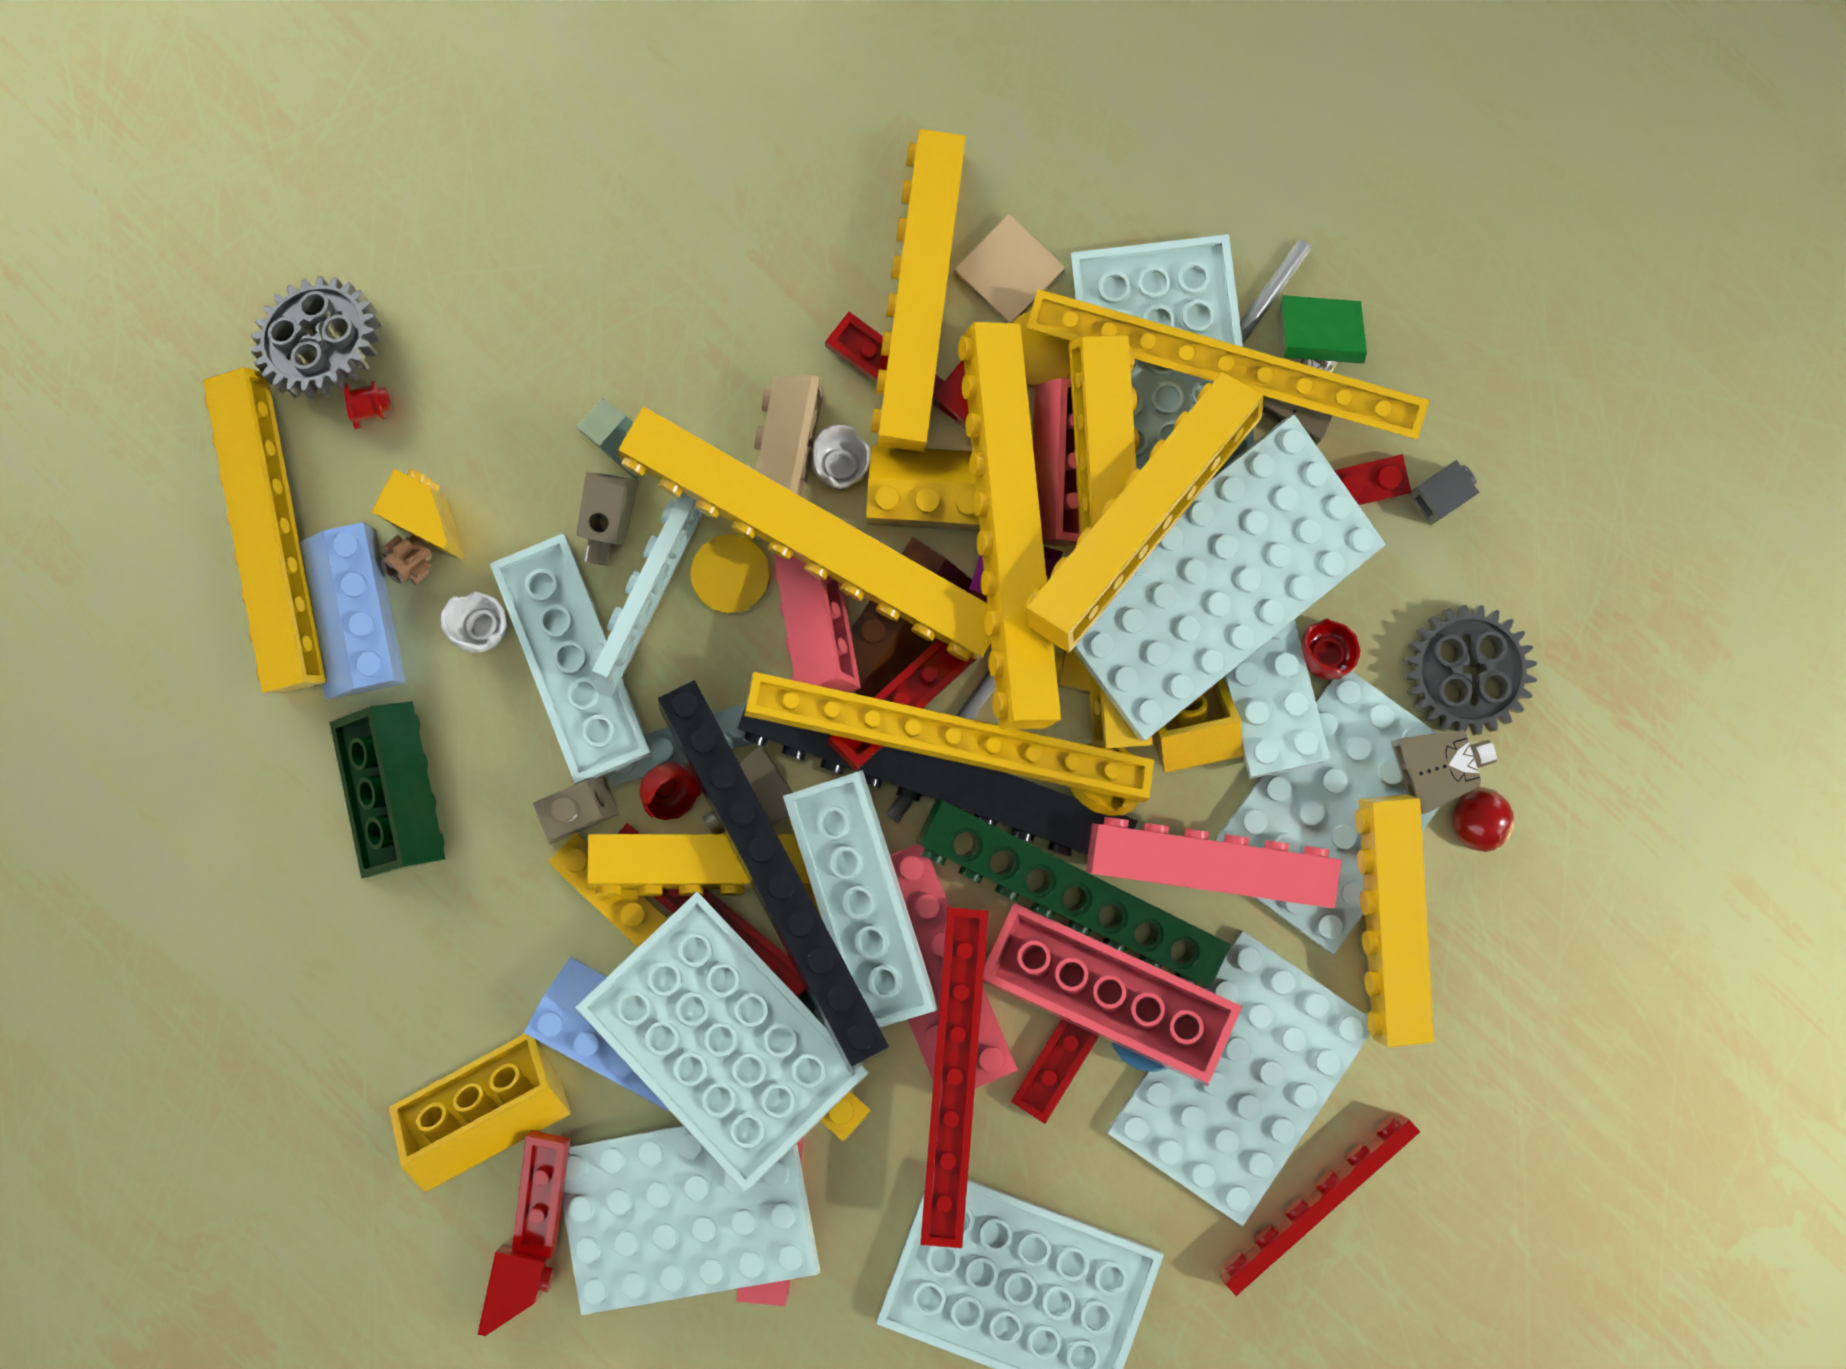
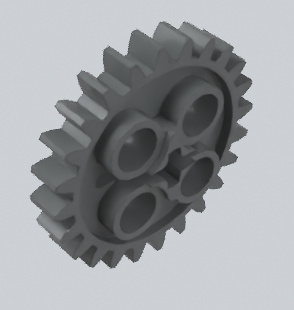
(315, 337)
(1506, 667)

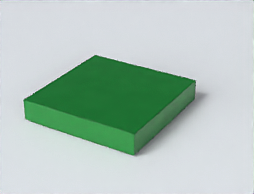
(1323, 329)

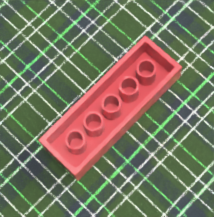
(928, 914)
(1111, 994)

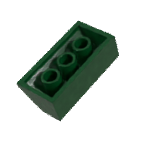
(387, 789)

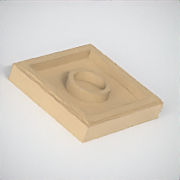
(1009, 269)

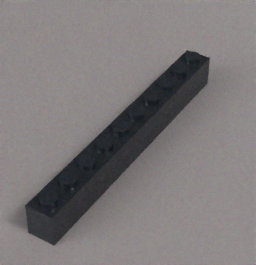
(984, 792)
(773, 876)

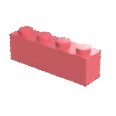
(1056, 462)
(816, 627)

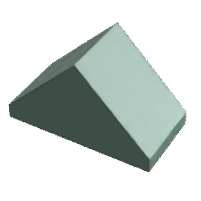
(607, 429)

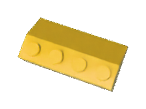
(921, 489)
(477, 1112)

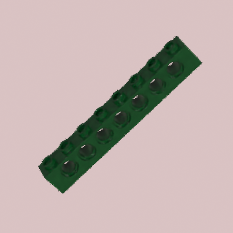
(1203, 950)

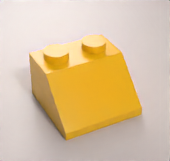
(417, 508)
(1201, 732)

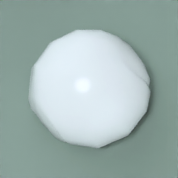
(840, 457)
(474, 622)

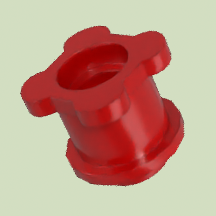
(366, 403)

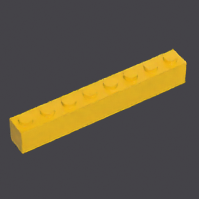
(920, 292)
(1143, 512)
(264, 531)

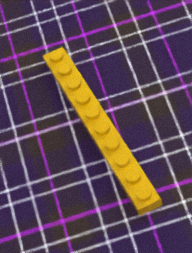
(1210, 357)
(948, 737)
(638, 921)

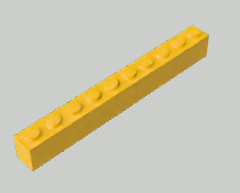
(1104, 461)
(1008, 523)
(805, 532)

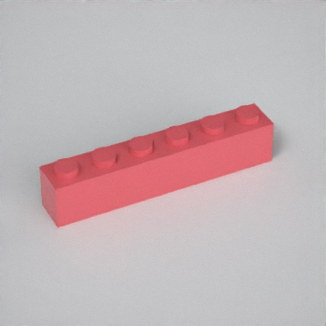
(1213, 865)

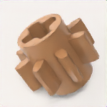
(406, 559)

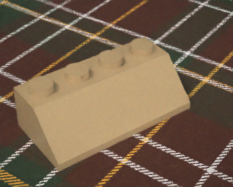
(789, 431)

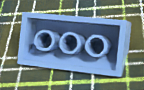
(352, 611)
(568, 1032)

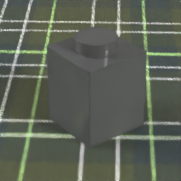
(1445, 491)

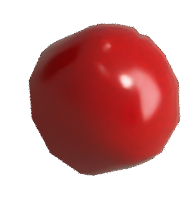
(1328, 647)
(668, 791)
(1483, 819)

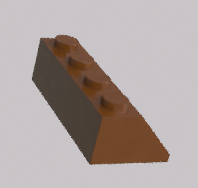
(889, 646)

